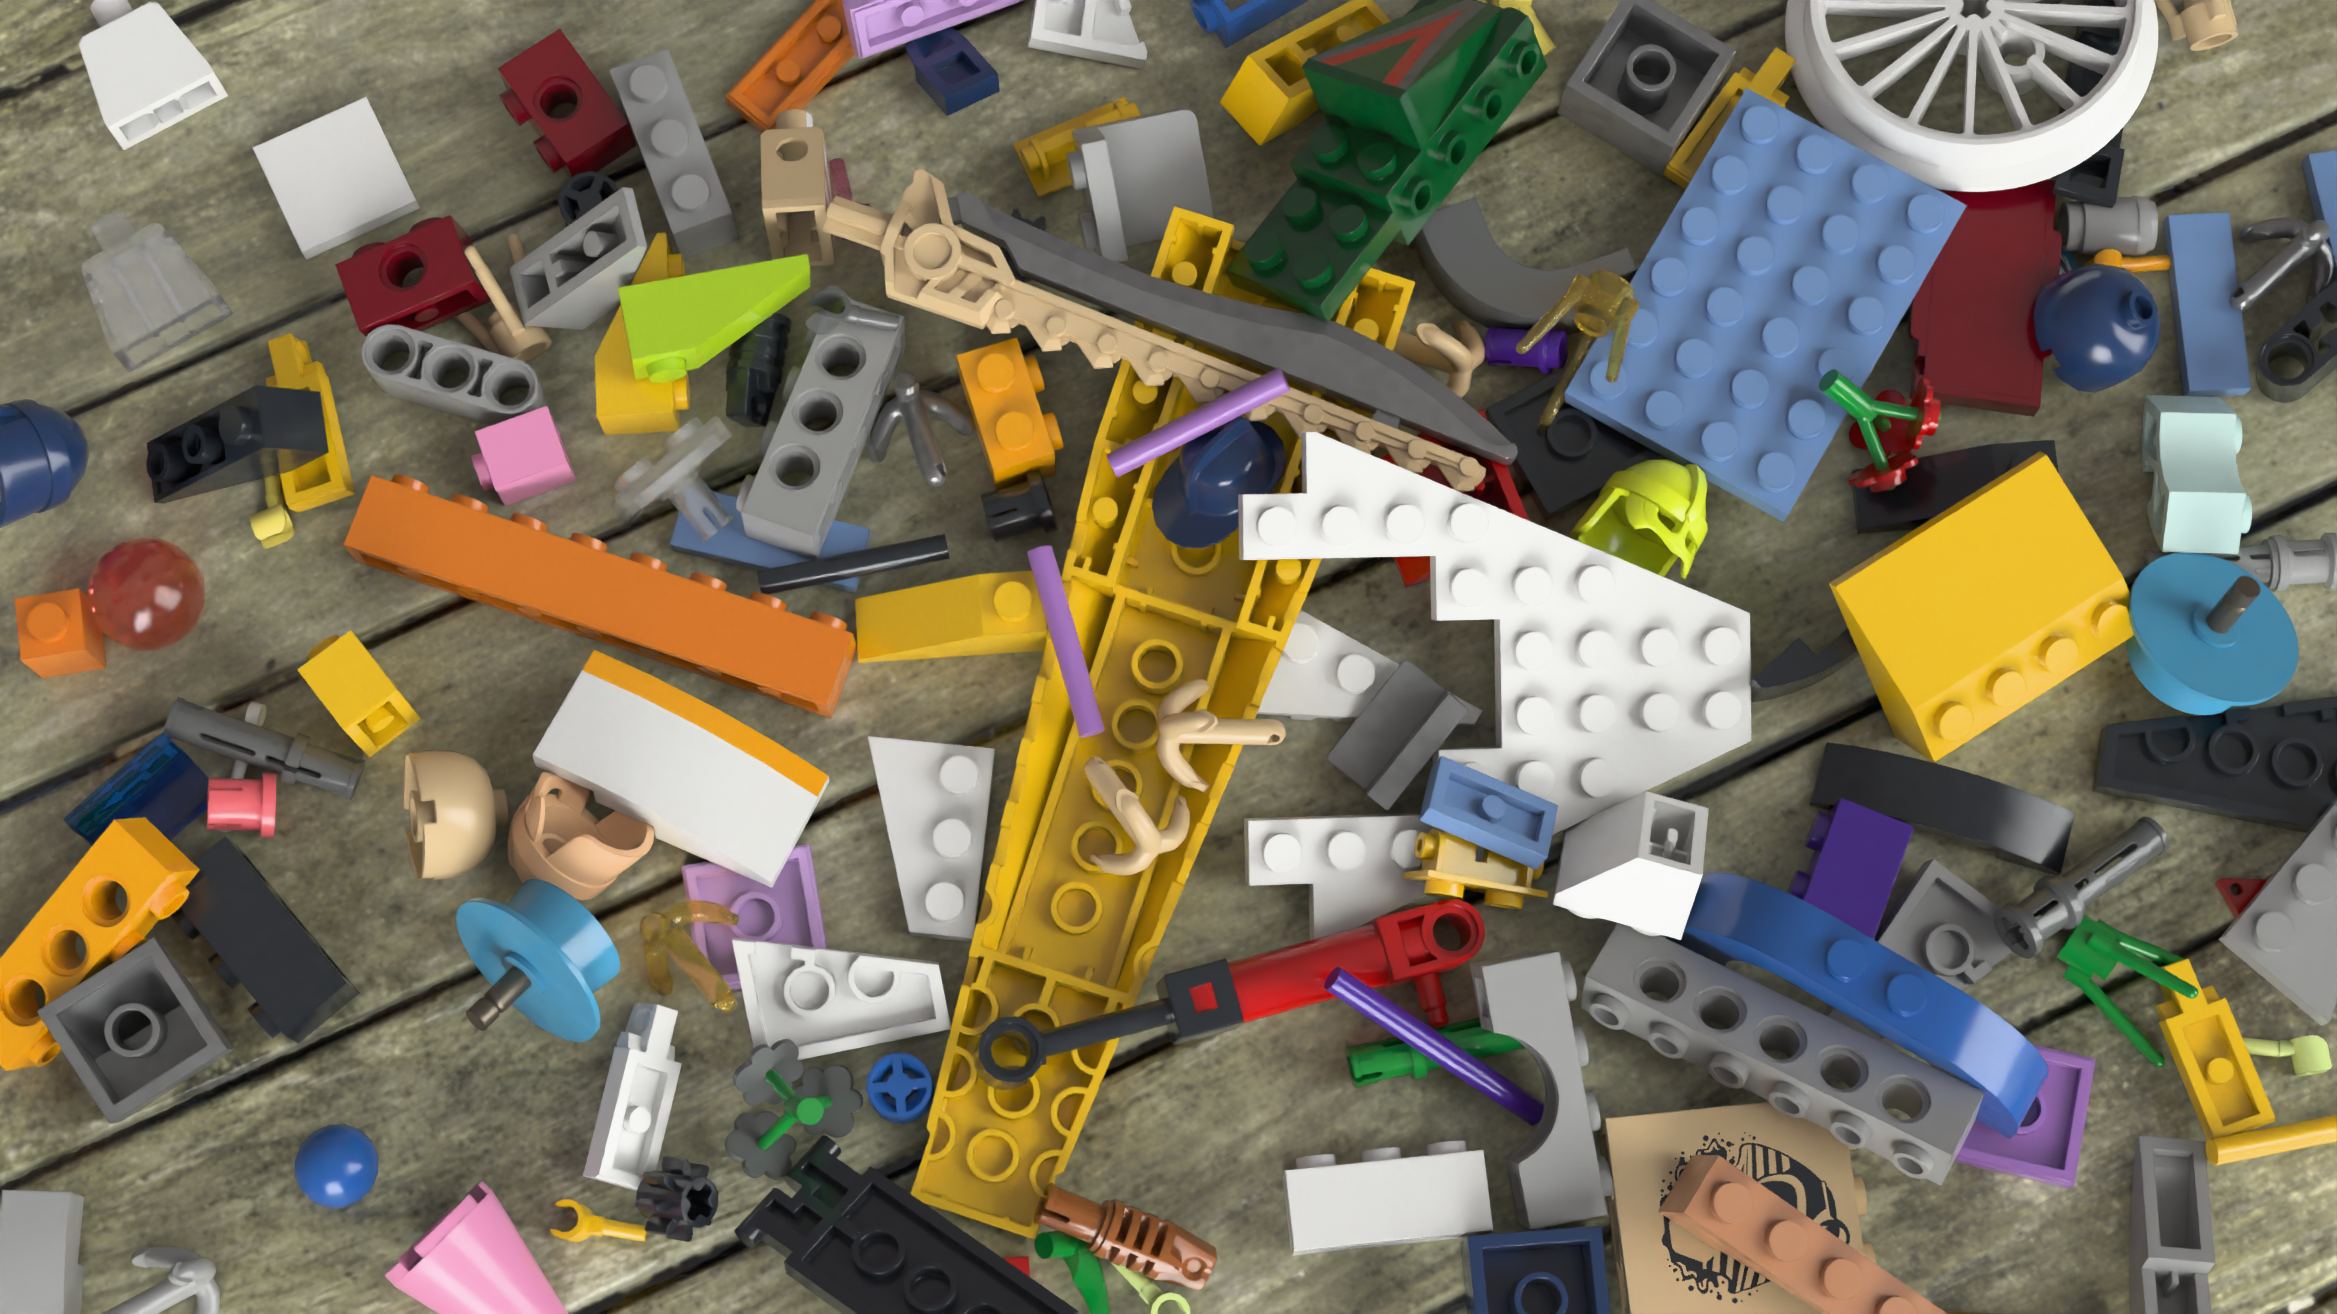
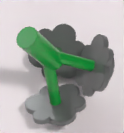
(821, 1104)

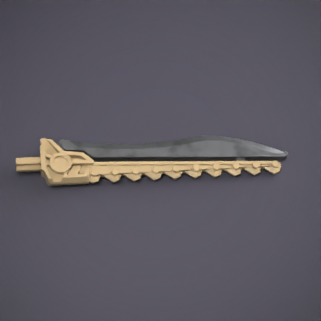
(969, 281)

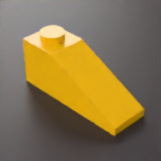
(1271, 88)
(952, 619)

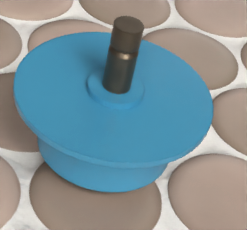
(2208, 635)
(540, 957)

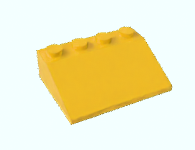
(1984, 608)

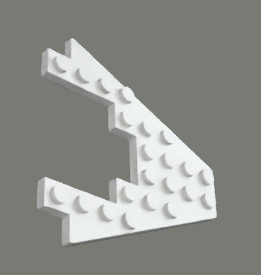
(1597, 667)

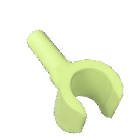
(2308, 1053)
(1151, 1292)

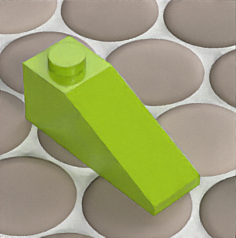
(694, 317)

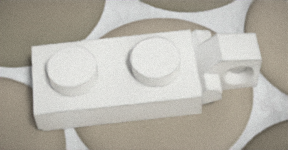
(635, 1099)

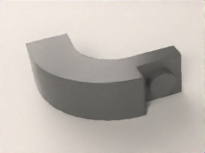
(1490, 284)

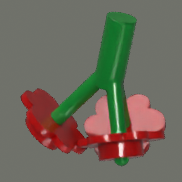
(1884, 428)

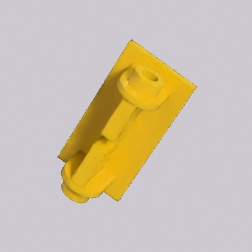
(1045, 152)
(1451, 868)

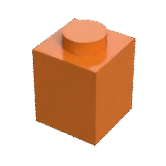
(59, 634)

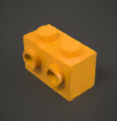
(1006, 412)

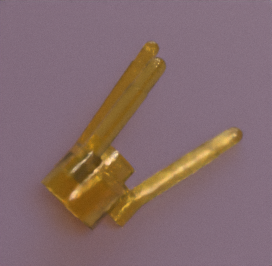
(1601, 305)

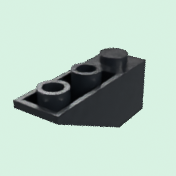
(238, 442)

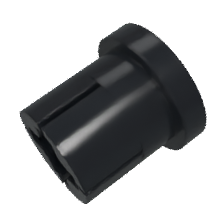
(1032, 506)

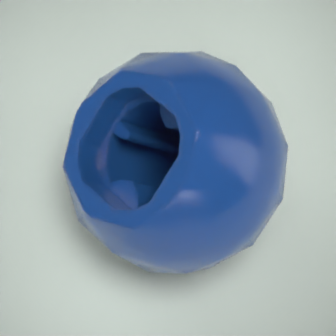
(336, 1165)

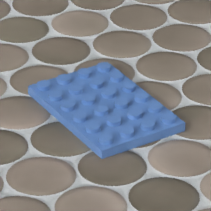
(1759, 284)

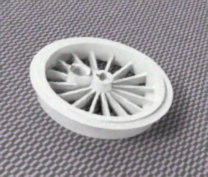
(1983, 34)

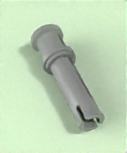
(2281, 561)

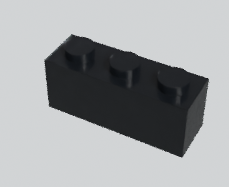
(261, 944)

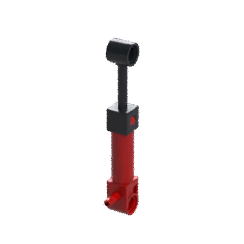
(1227, 994)

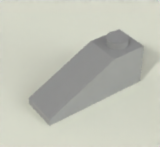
(579, 269)

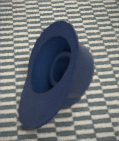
(1200, 489)

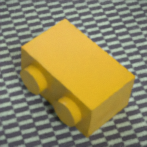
(357, 692)

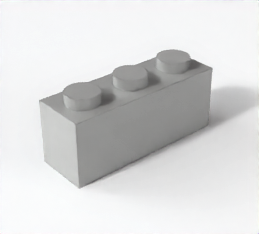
(675, 154)

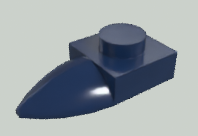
(951, 70)

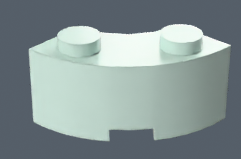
(2196, 478)

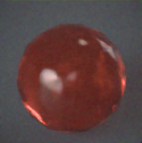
(146, 594)

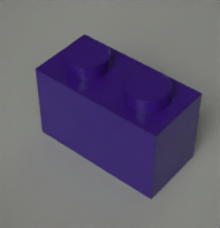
(1852, 864)

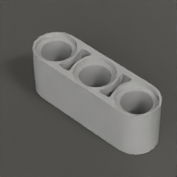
(433, 358)

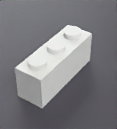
(1386, 1199)

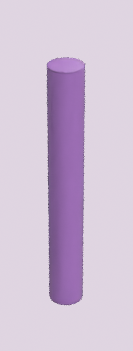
(1198, 422)
(1065, 641)

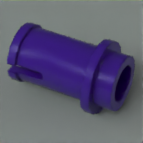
(1546, 354)

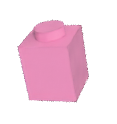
(522, 457)

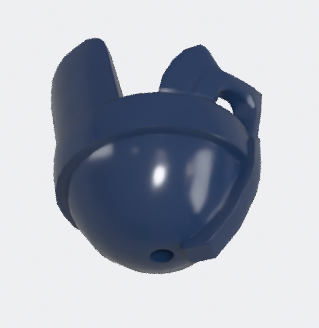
(39, 458)

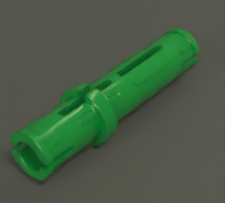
(1396, 1058)

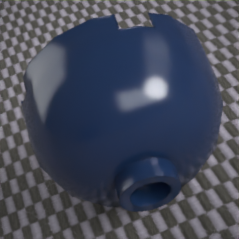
(2097, 325)

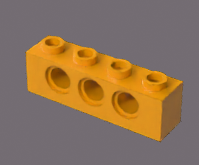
(85, 904)

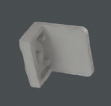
(1135, 177)

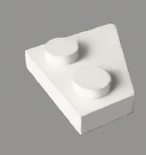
(1087, 30)

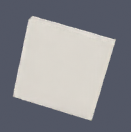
(336, 178)

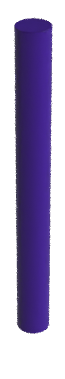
(1434, 1045)

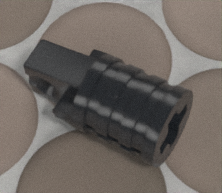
(756, 371)

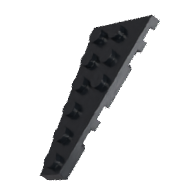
(2236, 764)

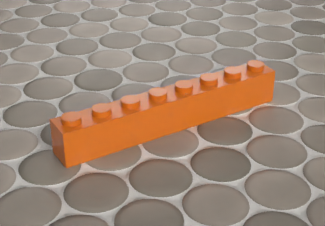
(602, 594)

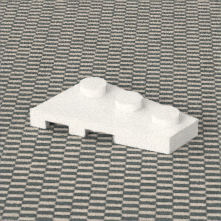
(937, 829)
(836, 997)

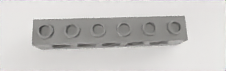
(1816, 1045)

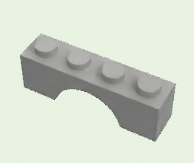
(1557, 1169)

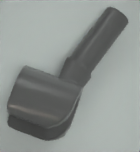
(839, 308)

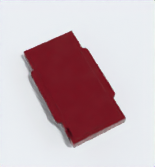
(1980, 298)

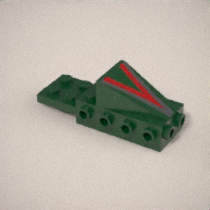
(1397, 134)

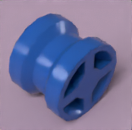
(898, 1076)

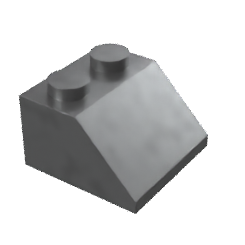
(135, 1031)

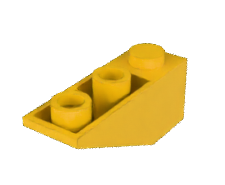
(638, 404)

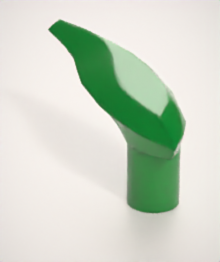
(1083, 1266)

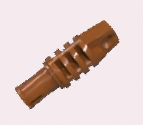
(1129, 1237)

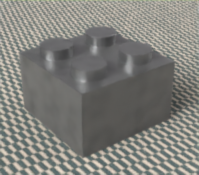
(1646, 82)

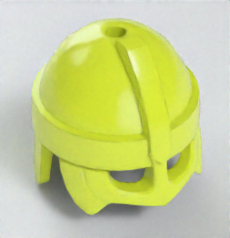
(1649, 516)

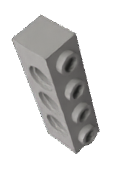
(802, 515)

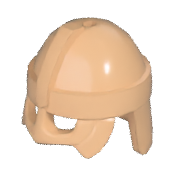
(567, 845)

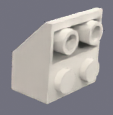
(1635, 864)

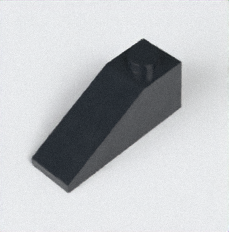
(1939, 484)

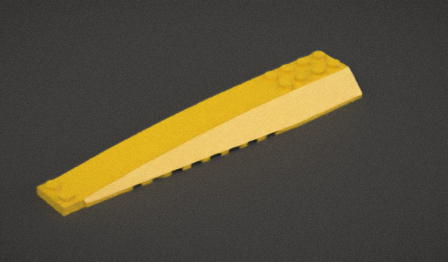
(1150, 616)

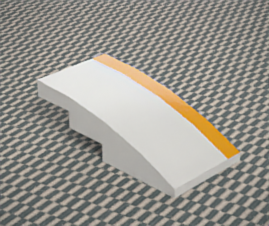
(681, 768)

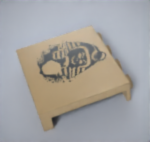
(1673, 1271)

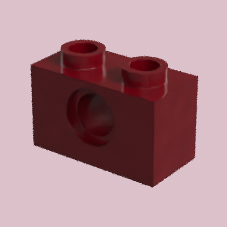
(555, 75)
(444, 290)

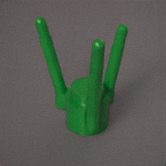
(2096, 949)

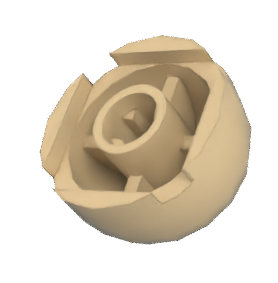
(450, 813)

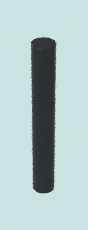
(853, 564)

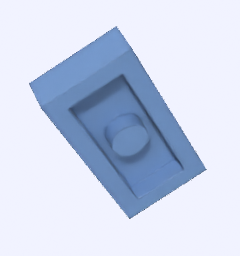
(1488, 812)

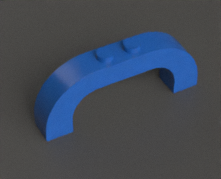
(1871, 984)

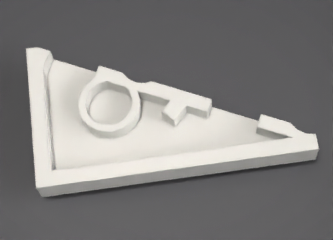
(1330, 676)

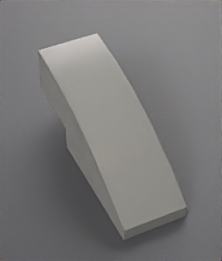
(2170, 1228)
(40, 1252)

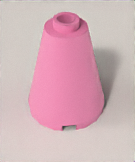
(475, 1264)

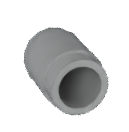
(2126, 227)

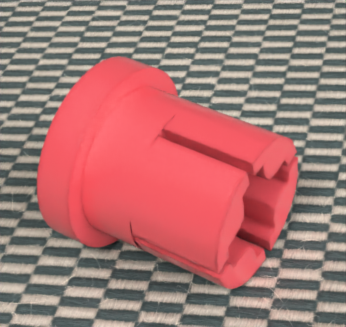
(242, 804)

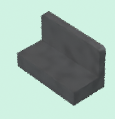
(1397, 733)

